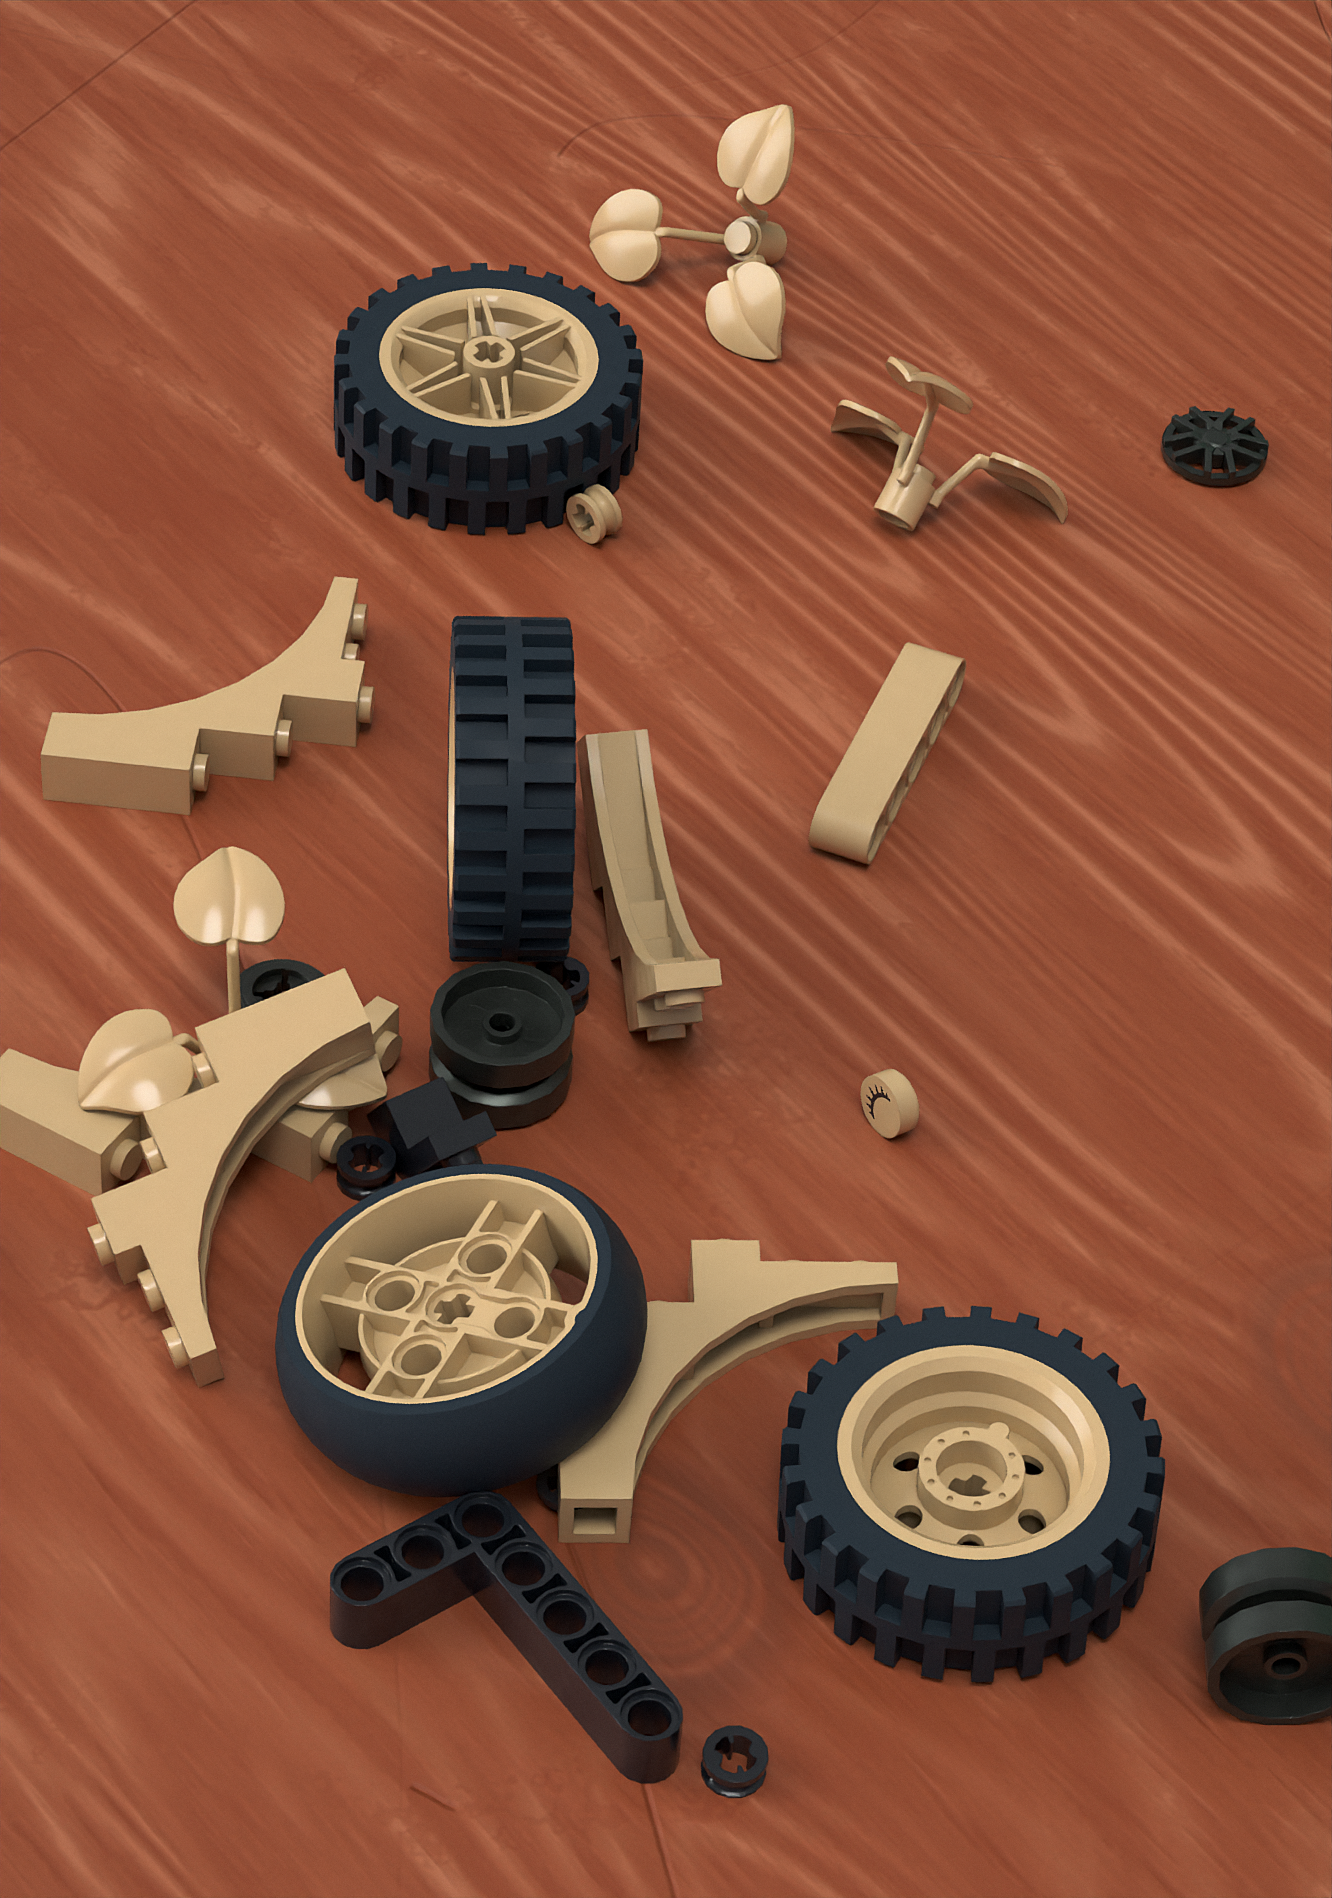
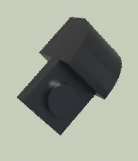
(430, 1130)

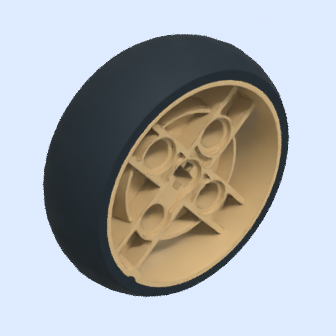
(461, 1330)

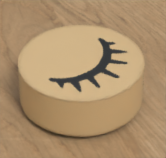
(889, 1103)

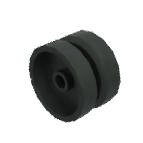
(503, 1042)
(1270, 1635)

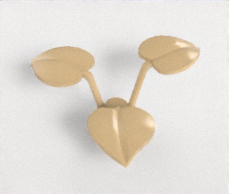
(750, 306)
(910, 484)
(136, 1059)

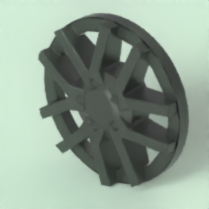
(1206, 441)

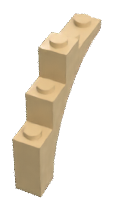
(167, 752)
(630, 862)
(249, 1075)
(102, 1146)
(731, 1315)

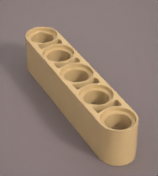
(887, 753)

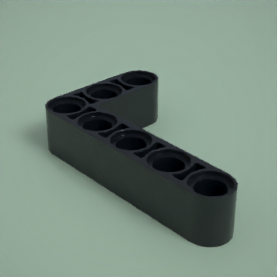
(491, 1552)

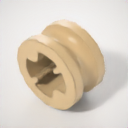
(594, 514)

